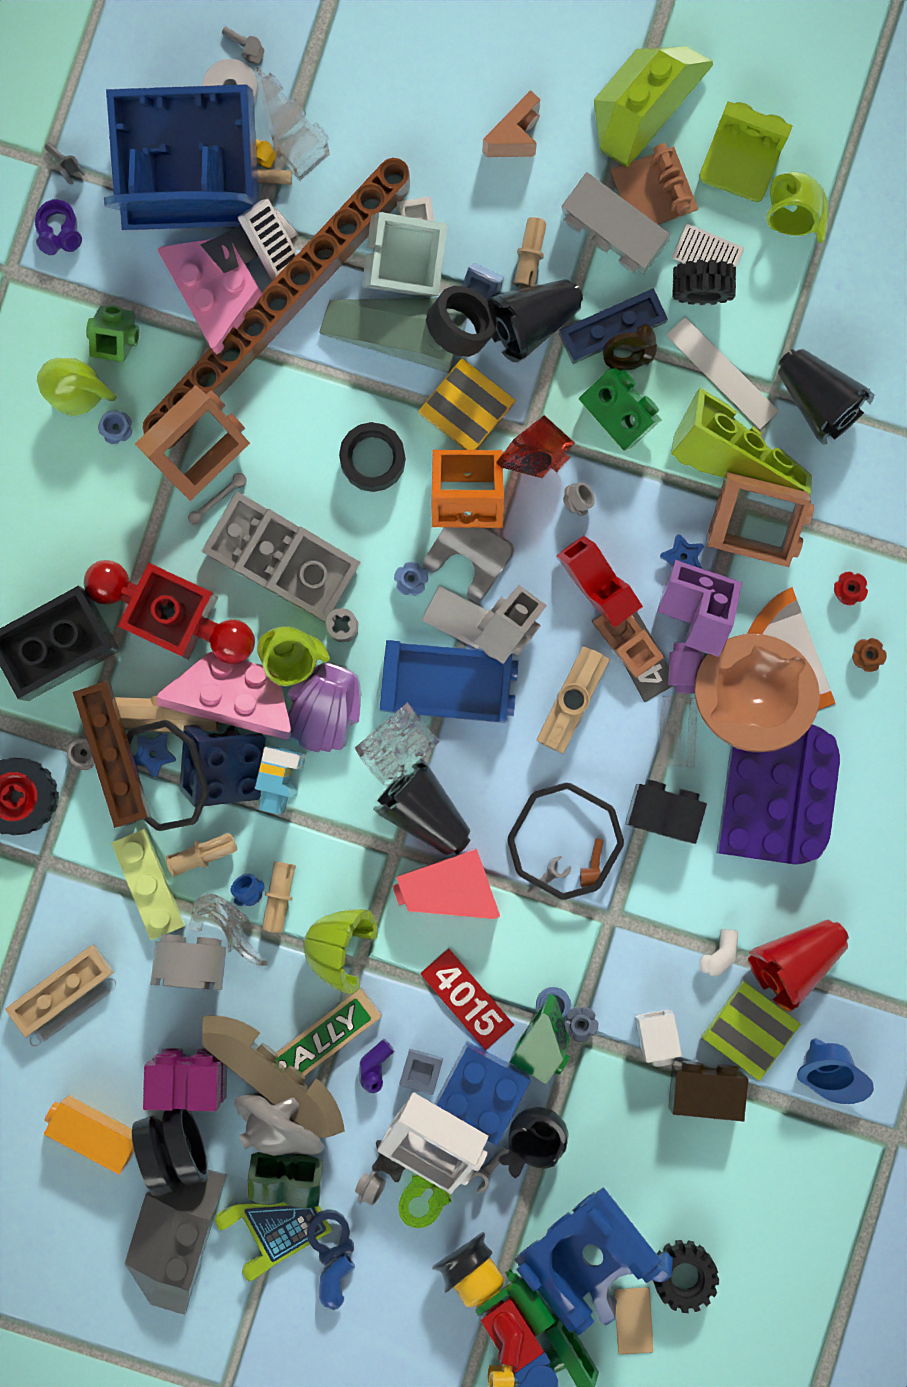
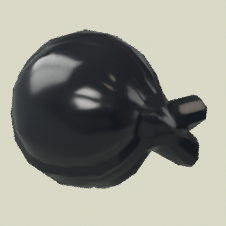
(535, 1138)

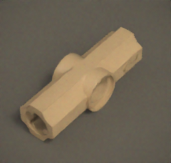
(583, 679)
(144, 711)

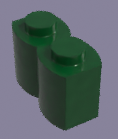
(285, 1180)

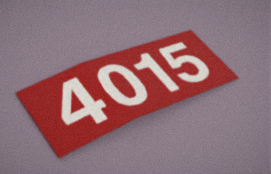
(467, 999)

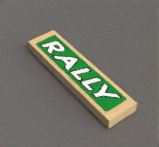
(329, 1033)

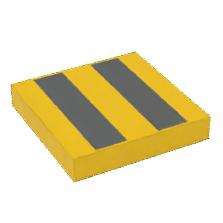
(466, 406)

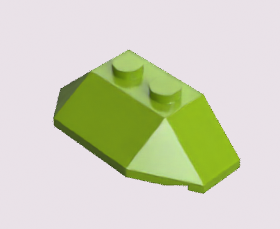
(645, 97)

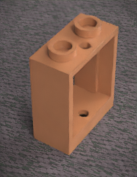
(176, 423)
(724, 508)

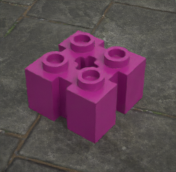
(184, 1081)

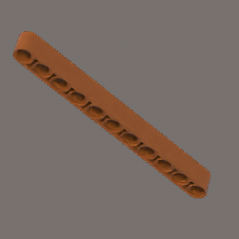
(296, 295)

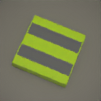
(750, 1030)

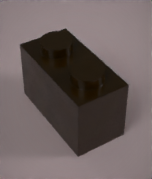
(708, 1091)

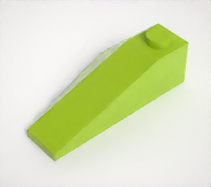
(718, 443)

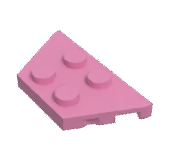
(214, 297)
(230, 695)

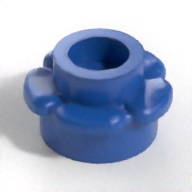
(247, 890)

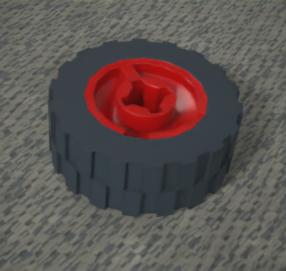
(37, 800)

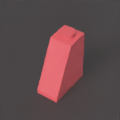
(448, 888)

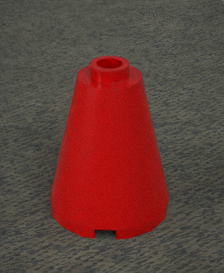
(798, 961)

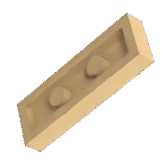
(59, 990)

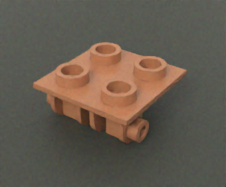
(656, 185)

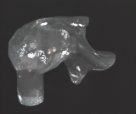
(230, 921)

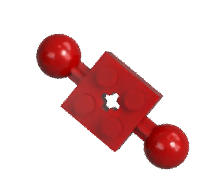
(109, 583)

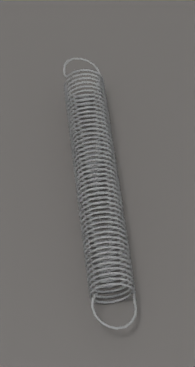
(71, 1014)

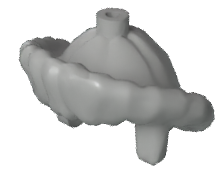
(272, 1129)

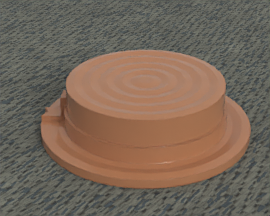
(757, 693)

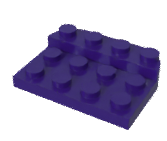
(781, 800)

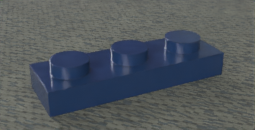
(592, 333)

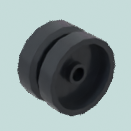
(169, 1151)

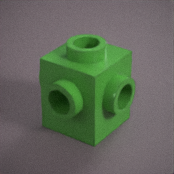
(112, 333)

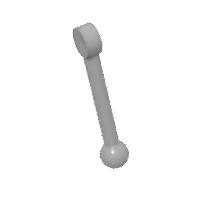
(239, 480)

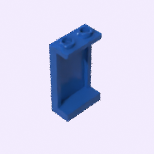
(447, 682)

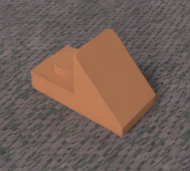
(508, 136)

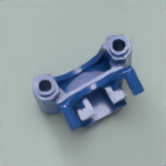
(564, 1276)

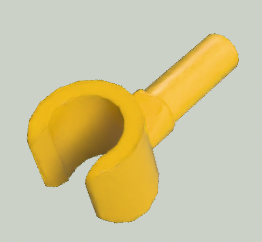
(265, 153)

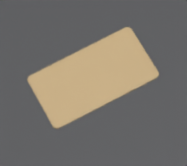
(634, 1320)

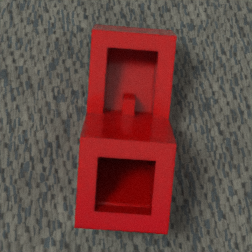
(598, 582)

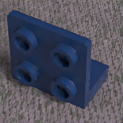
(228, 766)

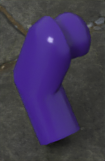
(371, 1066)

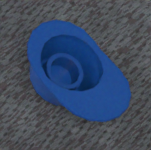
(833, 1075)

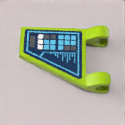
(276, 1230)

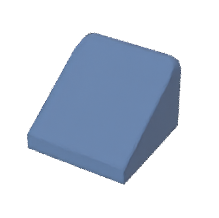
(482, 280)

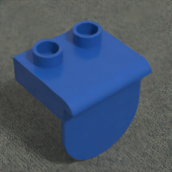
(182, 156)

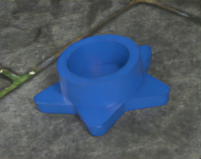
(680, 547)
(162, 756)

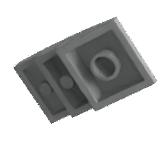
(280, 556)

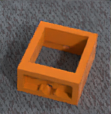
(484, 505)

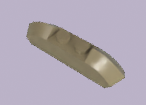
(257, 1065)

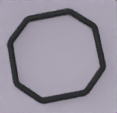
(198, 767)
(616, 827)

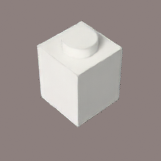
(658, 1037)

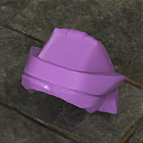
(325, 707)

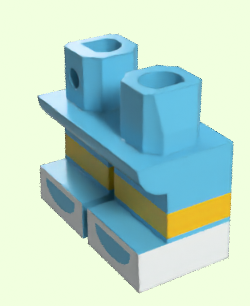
(275, 778)

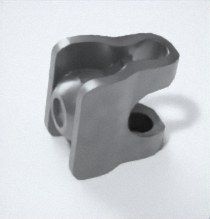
(481, 546)

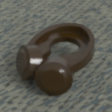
(644, 337)

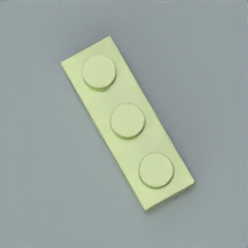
(148, 884)

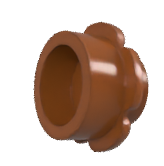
(860, 658)

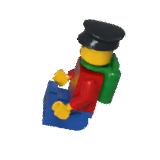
(508, 1322)

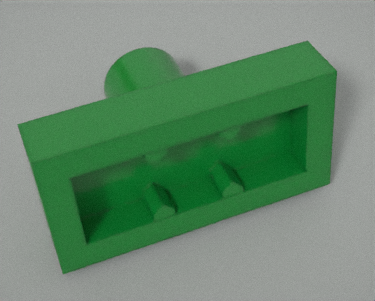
(570, 1355)

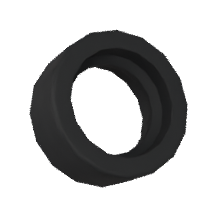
(474, 308)
(360, 433)

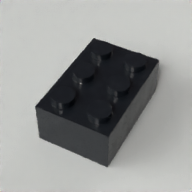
(54, 644)

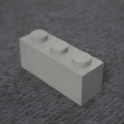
(614, 224)

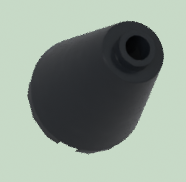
(532, 315)
(823, 393)
(424, 810)

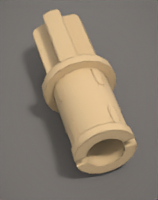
(530, 253)
(201, 854)
(278, 897)

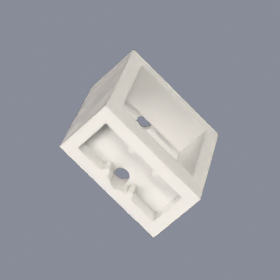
(434, 1144)

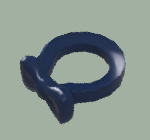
(345, 1244)

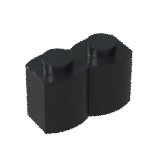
(666, 812)

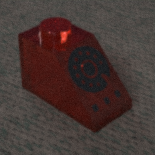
(537, 450)

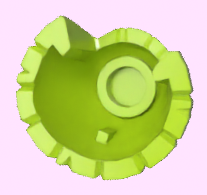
(327, 941)

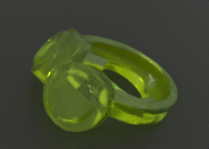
(436, 1202)

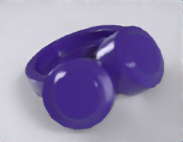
(68, 238)

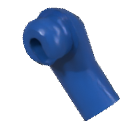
(330, 1278)

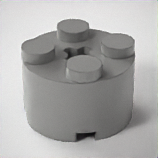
(188, 963)

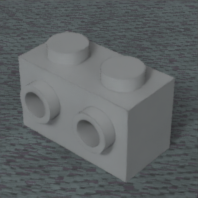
(510, 624)

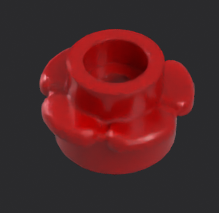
(851, 597)

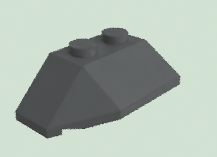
(172, 1241)

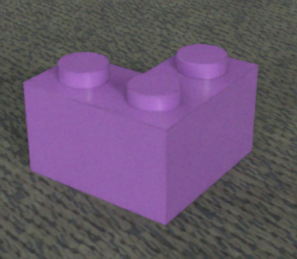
(704, 601)

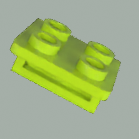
(744, 151)

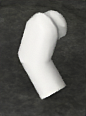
(722, 958)

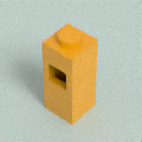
(90, 1133)

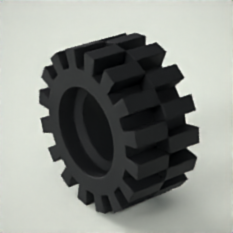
(704, 282)
(706, 1282)

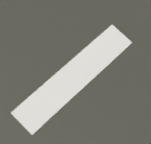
(722, 373)

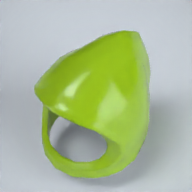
(811, 203)
(71, 386)
(290, 655)

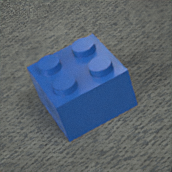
(483, 1091)

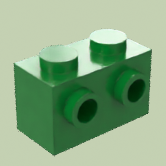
(617, 411)

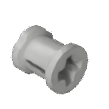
(331, 626)

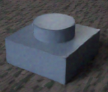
(421, 1071)

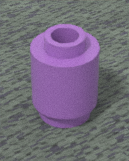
(683, 668)

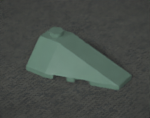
(390, 327)

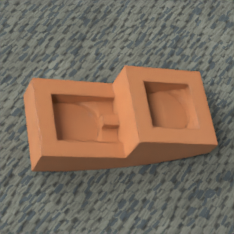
(629, 644)

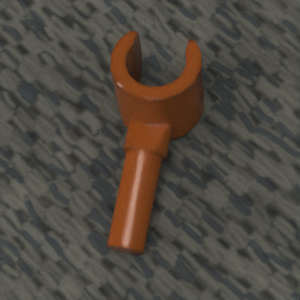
(589, 876)

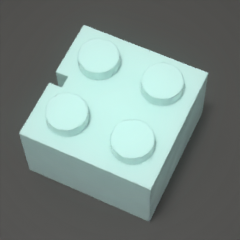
(405, 255)

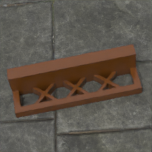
(112, 754)

